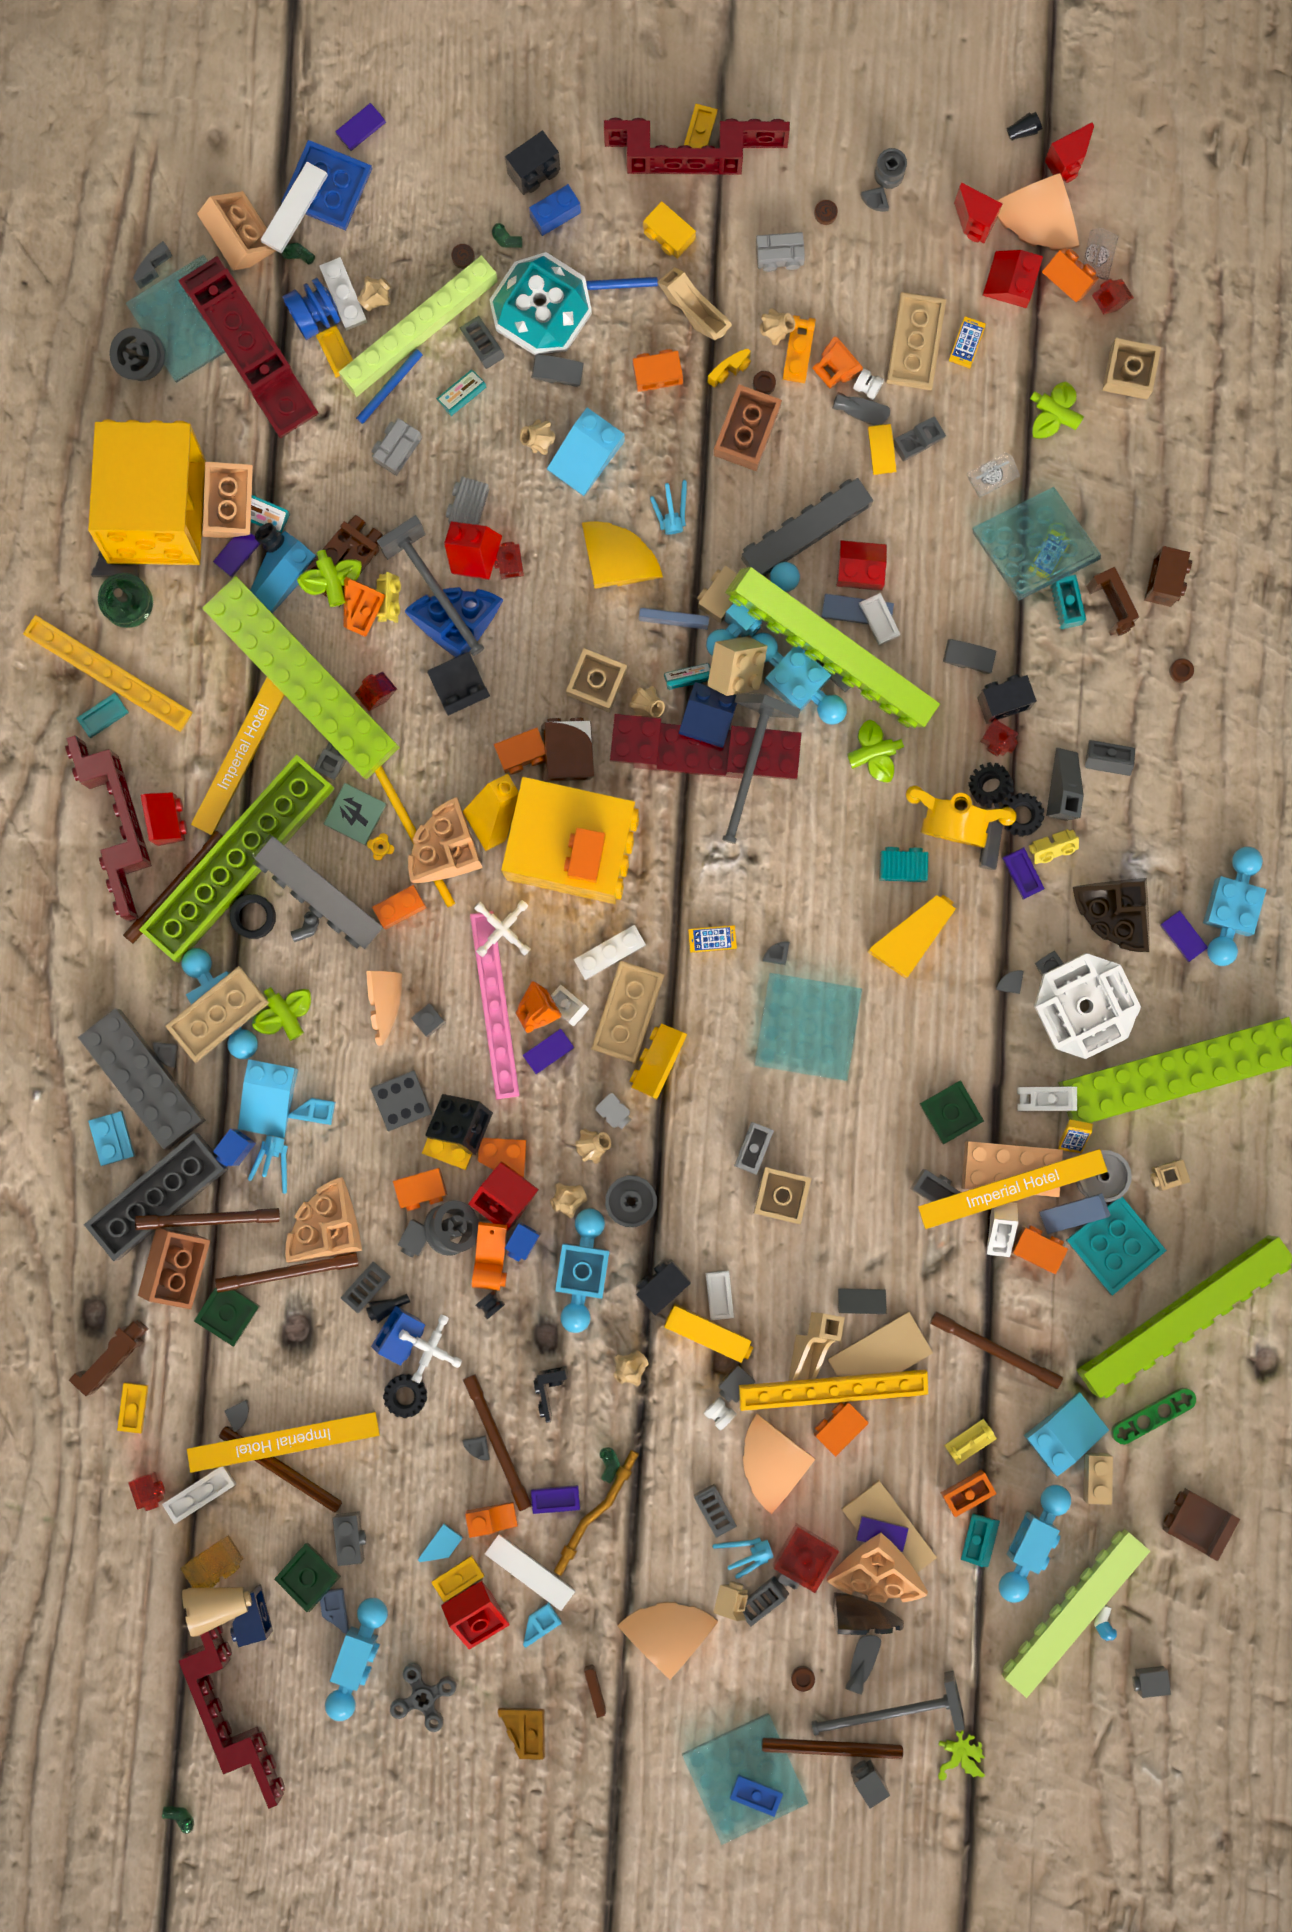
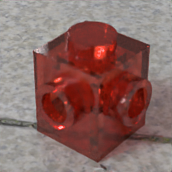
(1112, 296)
(509, 561)
(375, 690)
(999, 738)
(147, 1491)

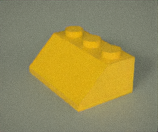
(658, 1060)

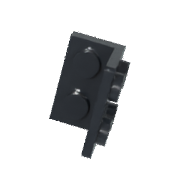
(458, 683)
(459, 1122)
(555, 1378)

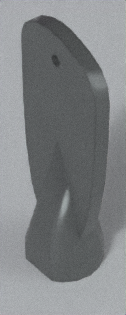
(862, 409)
(863, 1662)

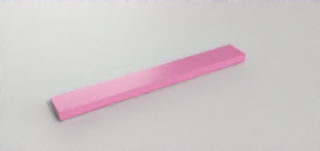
(495, 1010)

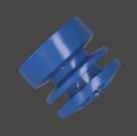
(311, 308)

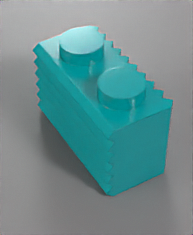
(1068, 602)
(903, 865)

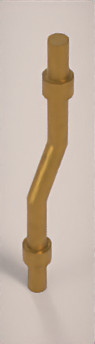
(569, 1550)

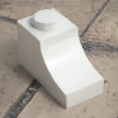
(1002, 1229)

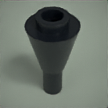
(381, 1309)

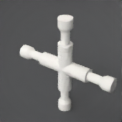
(502, 928)
(430, 1348)

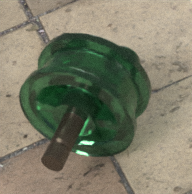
(125, 600)

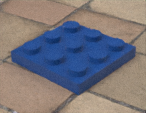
(340, 190)

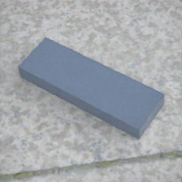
(846, 609)
(673, 618)
(1074, 1213)

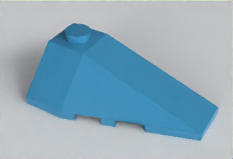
(280, 572)

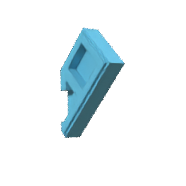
(315, 1111)
(441, 1545)
(541, 1623)

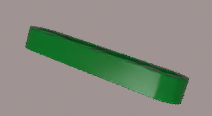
(1152, 1413)

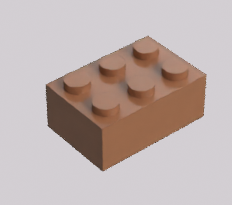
(747, 427)
(173, 1268)

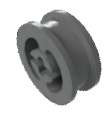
(128, 363)
(462, 1223)

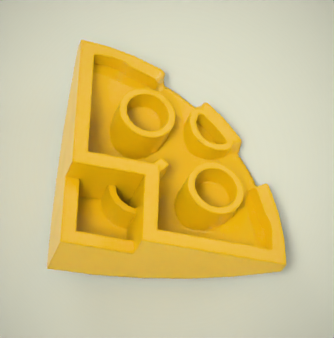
(618, 555)

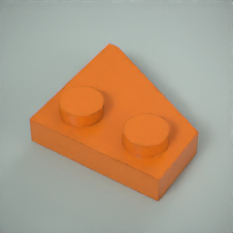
(360, 606)
(508, 1151)

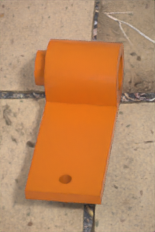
(490, 1257)

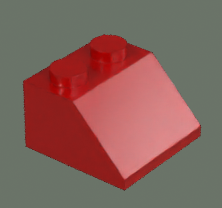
(1068, 153)
(976, 212)
(1013, 277)
(471, 549)
(862, 565)
(163, 818)
(474, 1615)

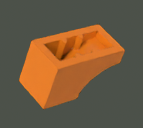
(491, 1519)

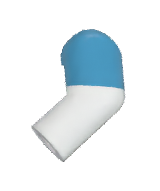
(1103, 1626)

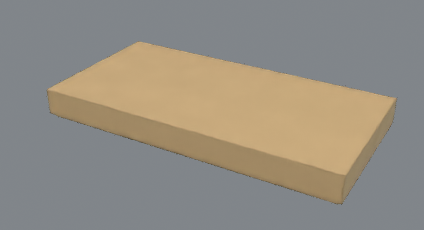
(916, 341)
(627, 1012)
(217, 1014)
(884, 1350)
(879, 1505)

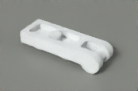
(1047, 1098)

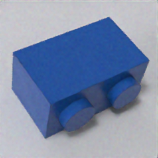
(555, 210)
(233, 1148)
(522, 1242)
(387, 1341)

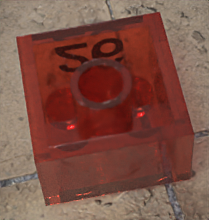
(805, 1558)

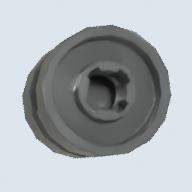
(890, 168)

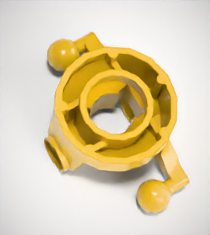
(956, 825)

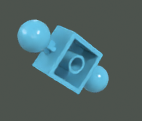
(740, 623)
(800, 680)
(1234, 906)
(197, 964)
(582, 1270)
(1034, 1543)
(355, 1654)

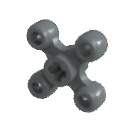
(414, 1702)

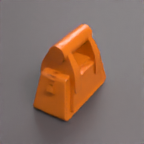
(840, 361)
(537, 1008)

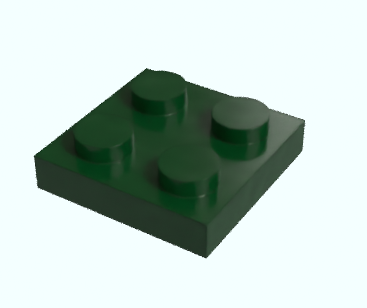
(951, 1112)
(227, 1315)
(307, 1577)

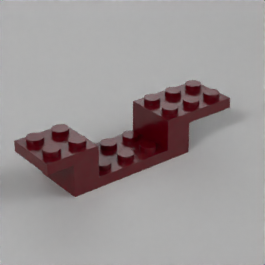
(725, 160)
(248, 346)
(660, 747)
(125, 857)
(236, 1750)

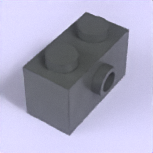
(933, 1187)
(349, 1538)

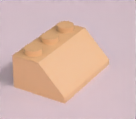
(235, 229)
(227, 500)

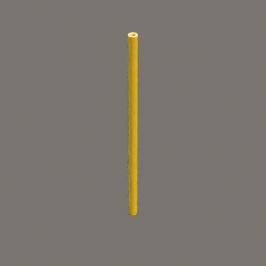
(409, 827)

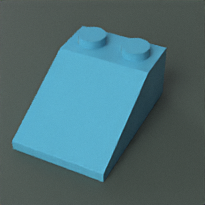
(586, 451)
(267, 1098)
(1066, 1434)

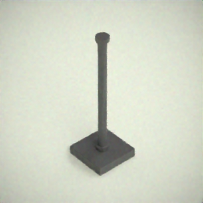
(403, 538)
(766, 707)
(950, 1701)

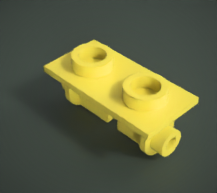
(390, 586)
(1064, 844)
(970, 1441)

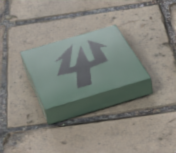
(355, 814)

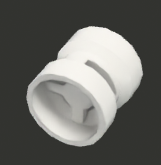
(873, 386)
(720, 1413)

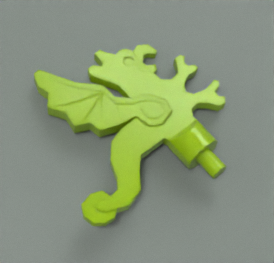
(961, 1751)

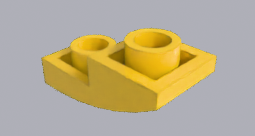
(734, 364)
(882, 449)

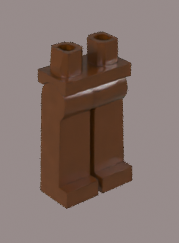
(351, 544)
(118, 1351)

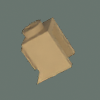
(1158, 1178)
(731, 1601)

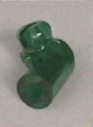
(504, 239)
(298, 251)
(611, 1463)
(181, 1817)

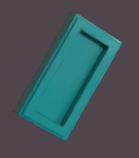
(102, 715)

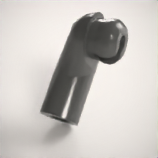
(308, 929)

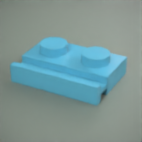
(111, 1138)

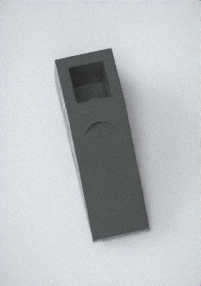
(1066, 787)

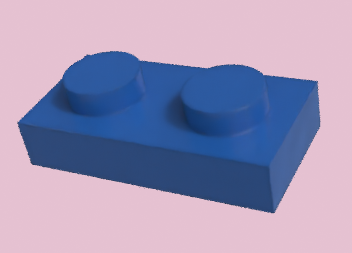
(756, 1795)

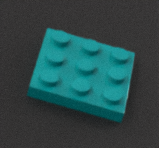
(1116, 1246)

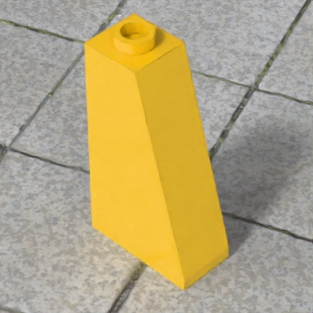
(493, 811)
(910, 940)
(708, 1333)

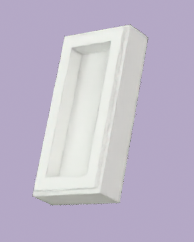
(879, 619)
(719, 1295)

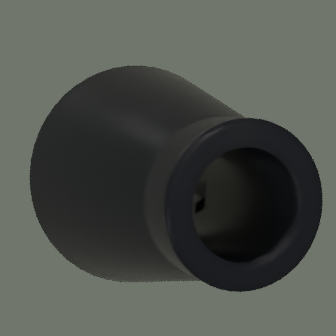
(1024, 127)

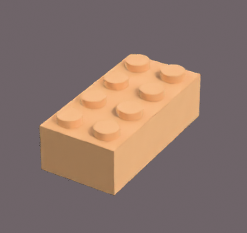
(993, 1162)

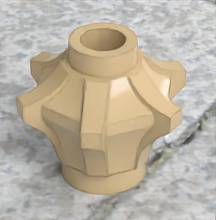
(374, 293)
(776, 325)
(537, 436)
(647, 703)
(592, 1145)
(568, 1199)
(630, 1368)

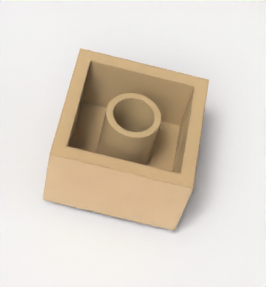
(1131, 368)
(737, 665)
(596, 680)
(782, 1195)

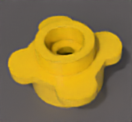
(374, 846)

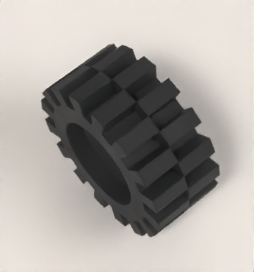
(985, 774)
(1036, 814)
(392, 1403)

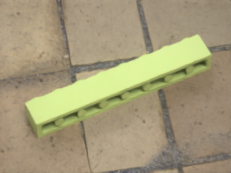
(418, 326)
(1075, 1612)

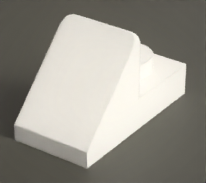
(568, 1005)

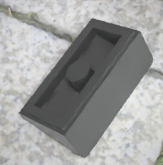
(1110, 758)
(990, 853)
(862, 1301)

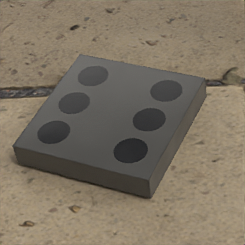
(401, 1101)

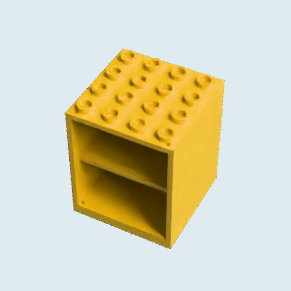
(147, 492)
(542, 831)

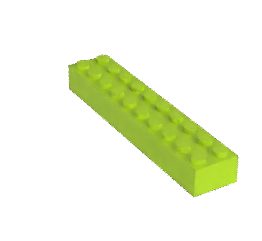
(832, 648)
(301, 677)
(230, 865)
(1182, 1071)
(1185, 1316)

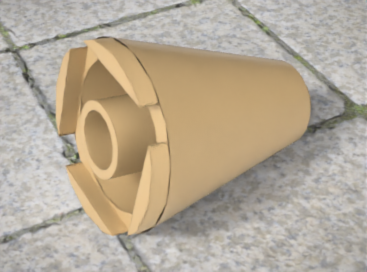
(213, 1607)

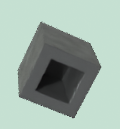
(428, 1020)
(413, 1239)
(731, 1383)
(1152, 1682)

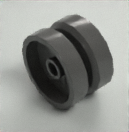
(617, 1201)

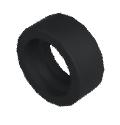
(270, 916)

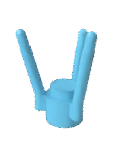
(672, 523)
(272, 1147)
(760, 1554)

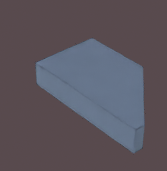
(334, 1609)

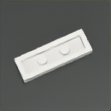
(343, 293)
(609, 952)
(199, 1494)

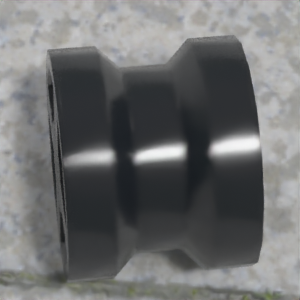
(269, 537)
(490, 1304)

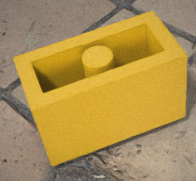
(668, 230)

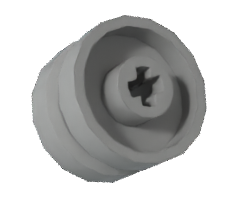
(1116, 1182)

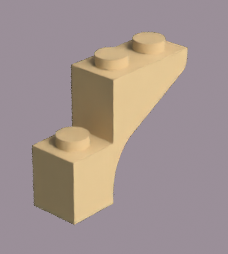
(698, 310)
(811, 1349)

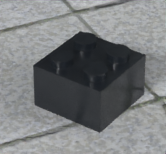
(533, 163)
(1006, 699)

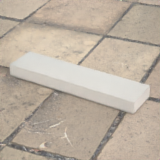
(294, 207)
(530, 1572)

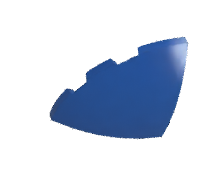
(474, 608)

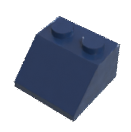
(708, 715)
(255, 1623)

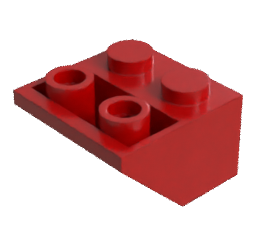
(503, 1196)

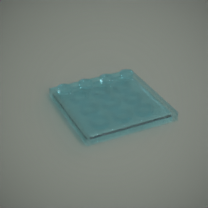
(175, 320)
(1036, 543)
(808, 1027)
(739, 1751)

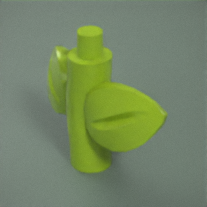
(1055, 411)
(329, 577)
(875, 752)
(283, 1013)

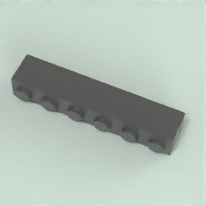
(808, 528)

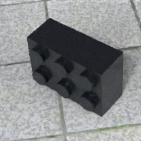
(662, 1286)

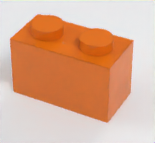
(1071, 274)
(657, 370)
(521, 751)
(585, 855)
(399, 907)
(420, 1188)
(1039, 1250)
(840, 1427)
(968, 1493)

